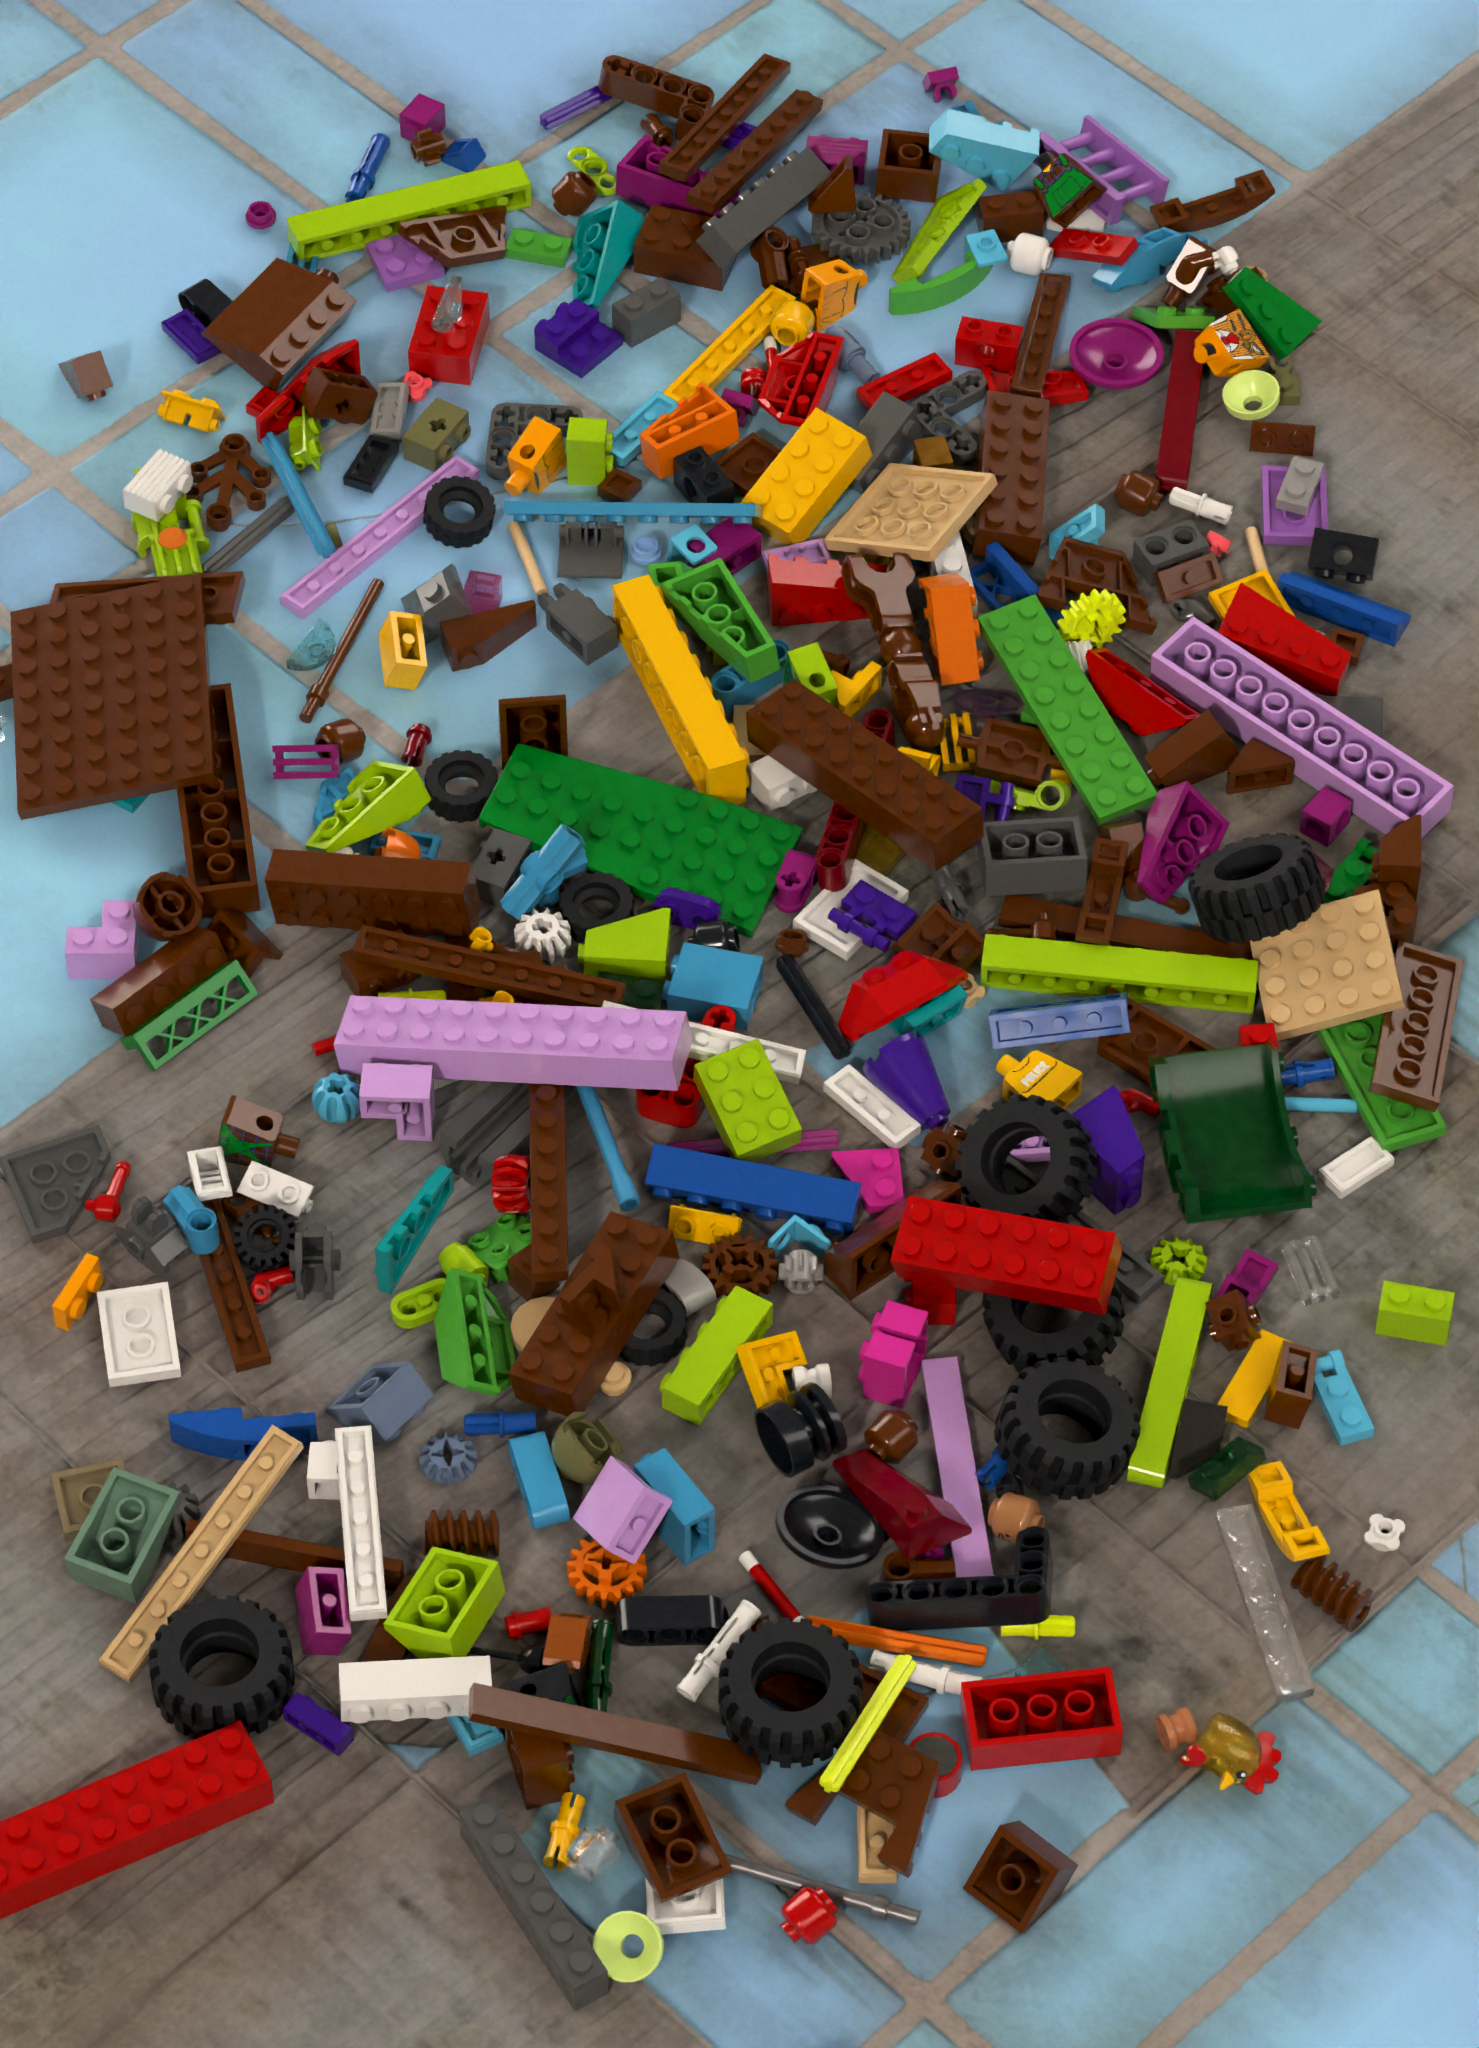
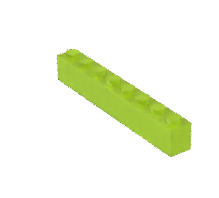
(361, 221)
(1093, 969)

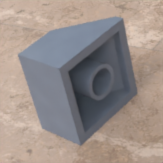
(384, 1399)

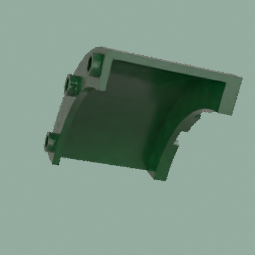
(1228, 1133)

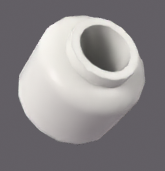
(1029, 254)

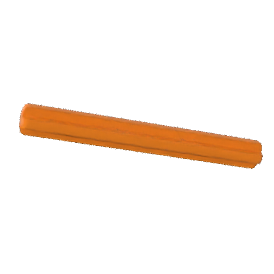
(905, 1642)

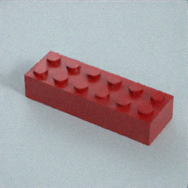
(1006, 1255)

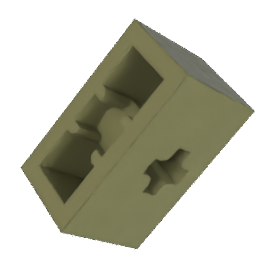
(436, 435)

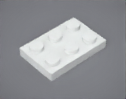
(820, 929)
(138, 1334)

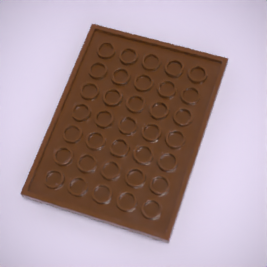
(112, 696)

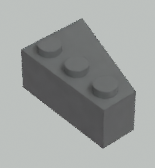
(890, 434)

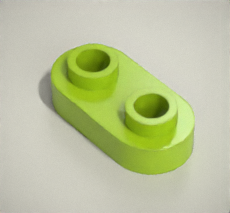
(419, 1301)

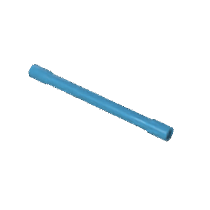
(621, 1180)

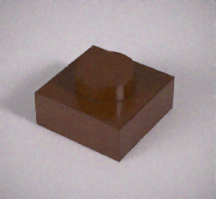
(619, 486)

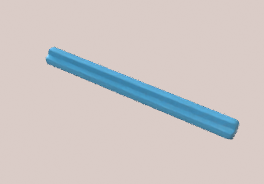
(298, 495)

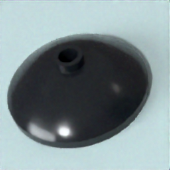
(828, 1527)

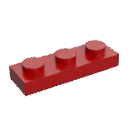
(907, 381)

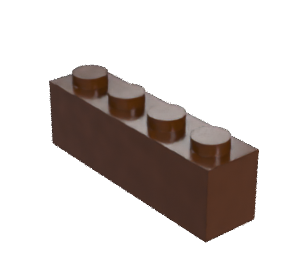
(158, 981)

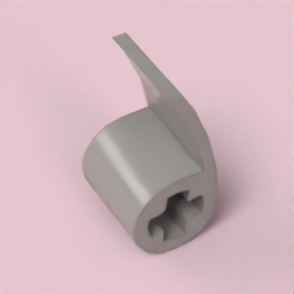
(690, 1287)

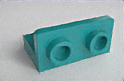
(931, 1014)

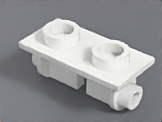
(276, 1189)

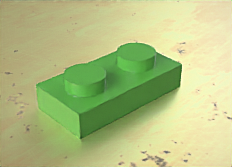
(538, 247)

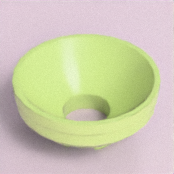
(1248, 387)
(609, 1945)

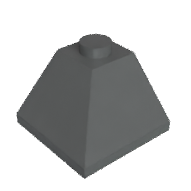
(438, 601)

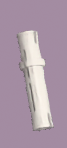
(709, 1662)
(928, 1675)

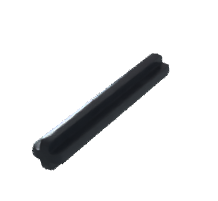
(813, 1006)

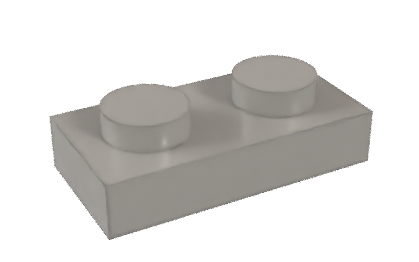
(1299, 485)

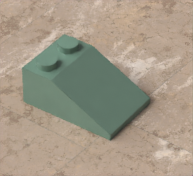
(122, 1535)

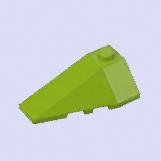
(376, 799)

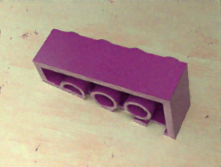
(641, 183)

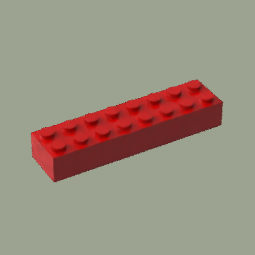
(130, 1816)

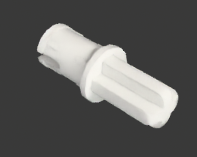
(1201, 505)

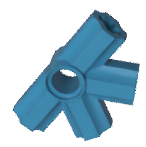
(545, 871)

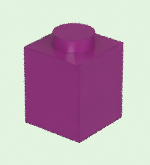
(420, 115)

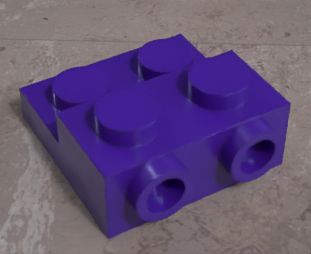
(576, 338)

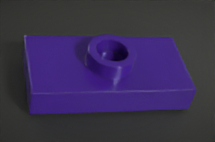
(186, 333)

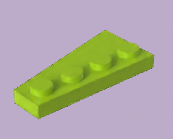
(936, 229)

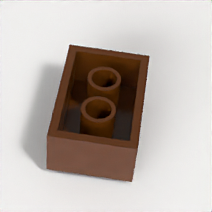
(670, 250)

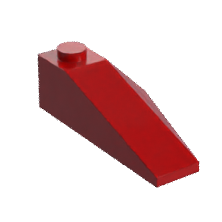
(286, 405)

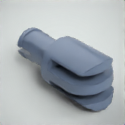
(854, 356)

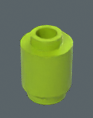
(462, 1258)

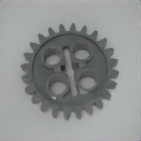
(863, 234)

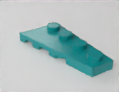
(411, 1228)

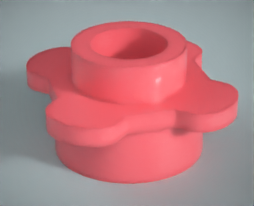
(417, 385)

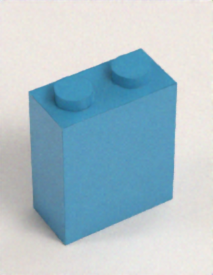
(712, 978)
(690, 1520)

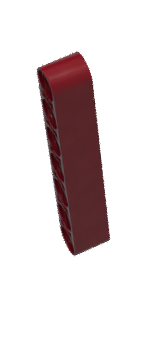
(1180, 413)
(843, 829)

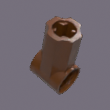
(770, 255)
(916, 1568)

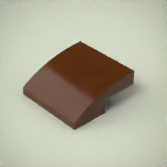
(942, 938)

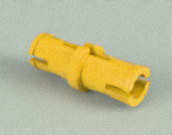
(564, 1830)

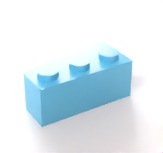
(983, 148)

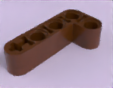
(656, 91)

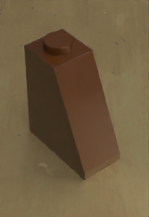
(1192, 753)

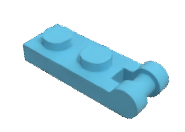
(1341, 1400)

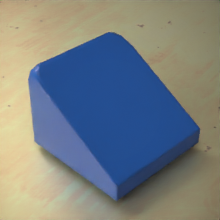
(464, 154)

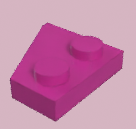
(877, 1172)

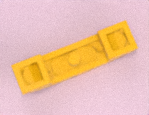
(1283, 1513)

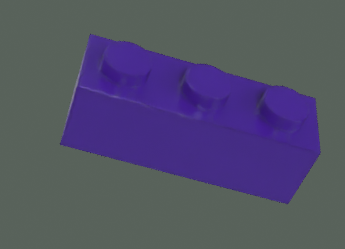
(318, 1723)

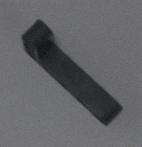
(971, 1600)

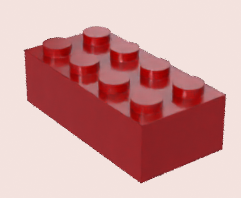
(1041, 1718)

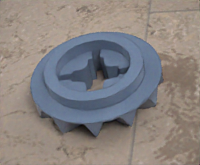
(434, 1465)

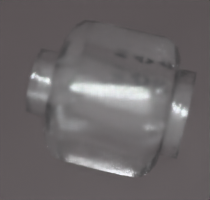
(594, 1854)

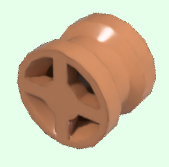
(1176, 1729)

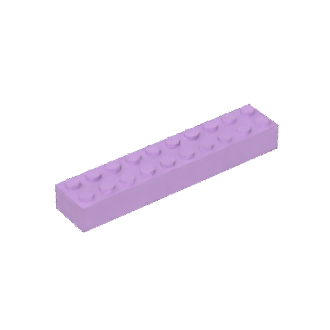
(1324, 743)
(517, 1041)

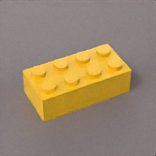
(808, 477)

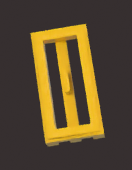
(959, 765)

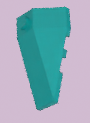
(603, 247)

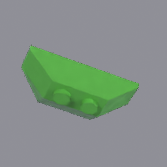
(473, 1335)

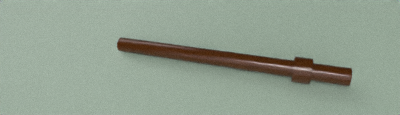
(319, 692)

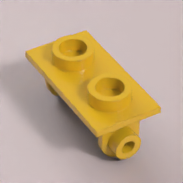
(180, 405)
(702, 1225)

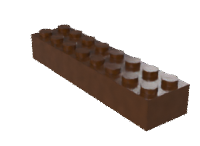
(865, 775)
(218, 824)

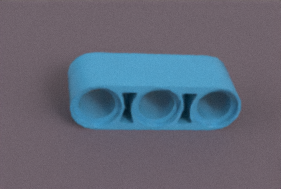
(735, 689)
(538, 1480)

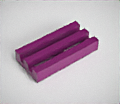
(280, 762)

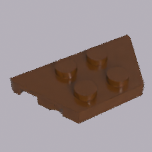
(460, 237)
(1149, 1038)

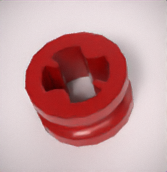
(750, 376)

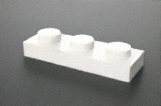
(872, 1107)

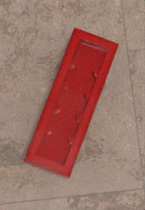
(1093, 246)

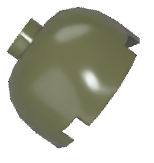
(583, 1448)

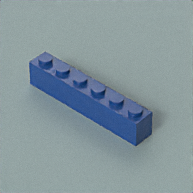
(753, 1188)

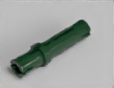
(597, 1686)

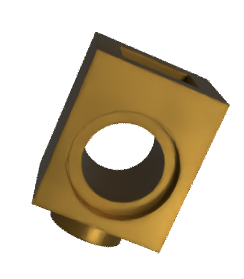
(932, 452)

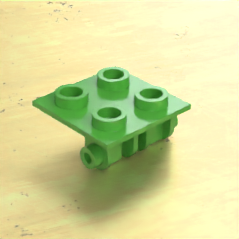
(501, 1242)

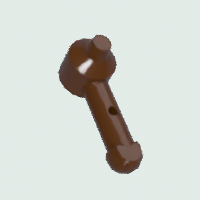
(1135, 893)
(1042, 929)

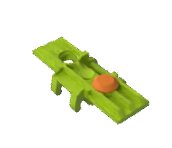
(172, 548)

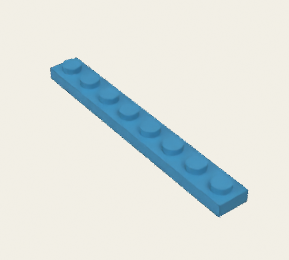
(645, 511)

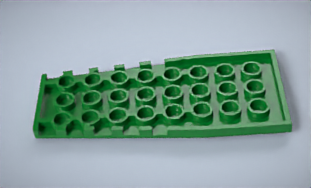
(646, 831)

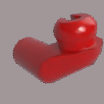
(1137, 1100)
(267, 1281)

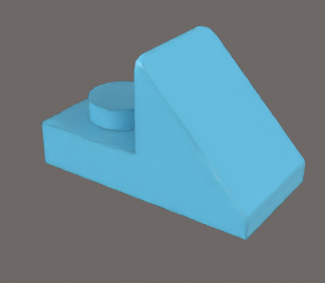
(1084, 527)

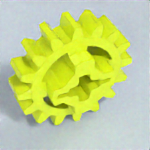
(1092, 618)

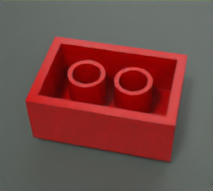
(454, 354)

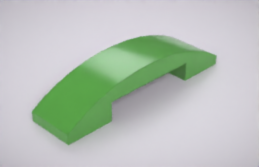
(915, 297)

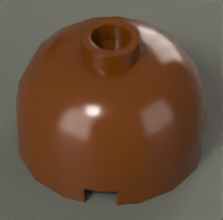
(167, 907)

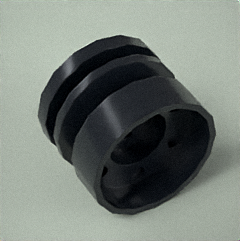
(800, 1429)

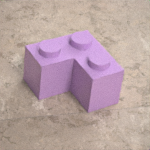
(107, 949)
(400, 1094)

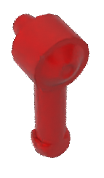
(107, 1206)

